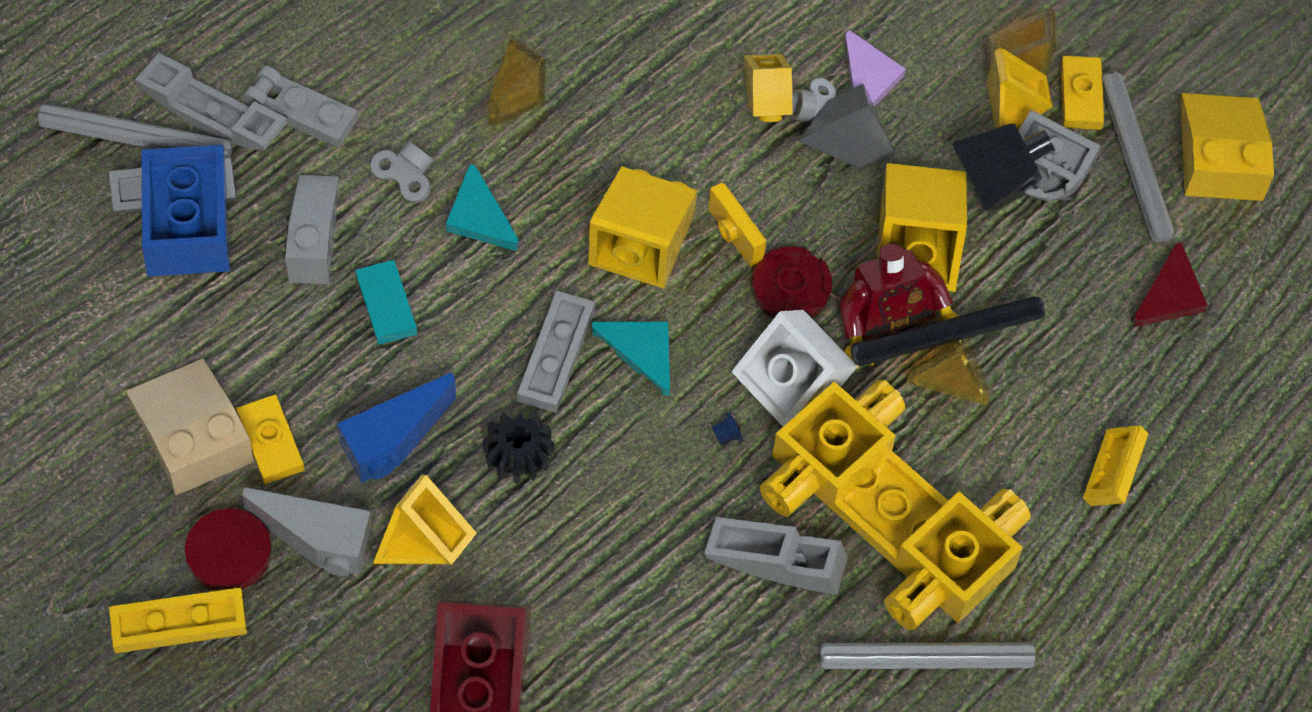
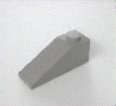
(312, 230)
(320, 531)

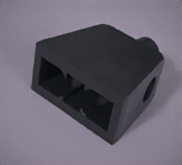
(1002, 164)

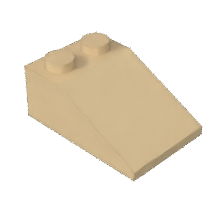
(191, 426)

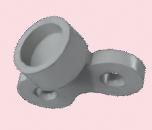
(810, 101)
(406, 170)

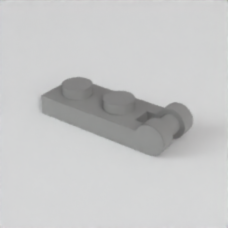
(303, 107)

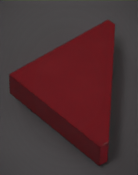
(1173, 292)

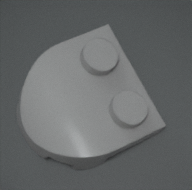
(1064, 168)

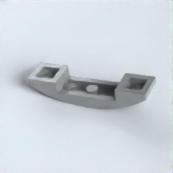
(207, 108)

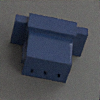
(727, 430)

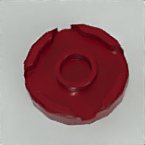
(791, 281)
(228, 549)

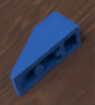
(389, 432)

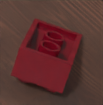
(479, 657)

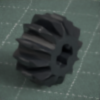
(518, 461)

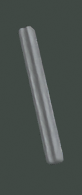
(123, 130)
(1137, 158)
(927, 655)

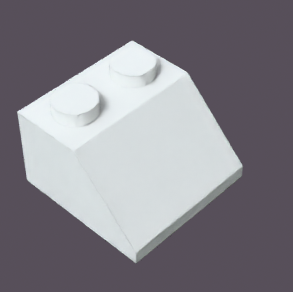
(792, 365)

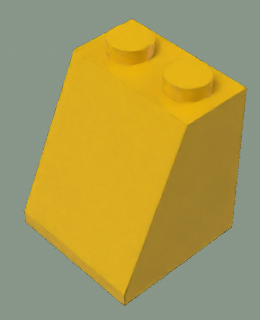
(925, 214)
(641, 226)

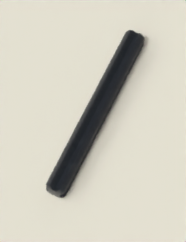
(947, 331)

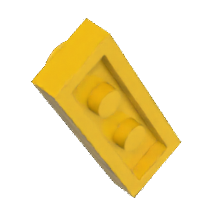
(177, 620)

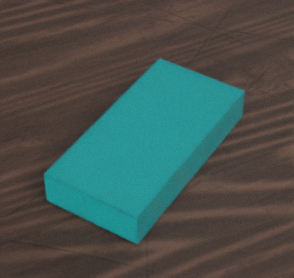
(386, 302)

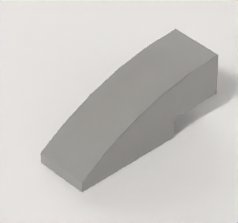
(778, 554)

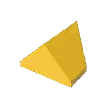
(1015, 89)
(424, 529)

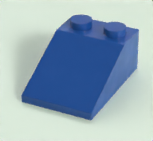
(184, 211)

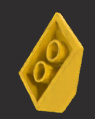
(1225, 147)

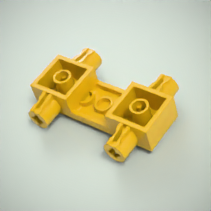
(942, 546)

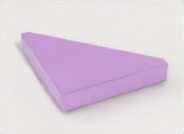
(871, 68)

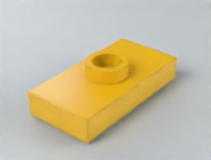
(1082, 92)
(736, 224)
(270, 439)
(1115, 465)

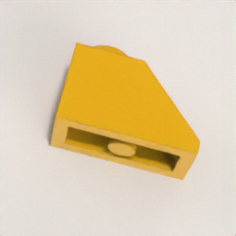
(768, 86)

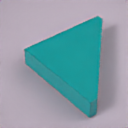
(479, 215)
(641, 346)

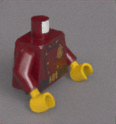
(892, 295)

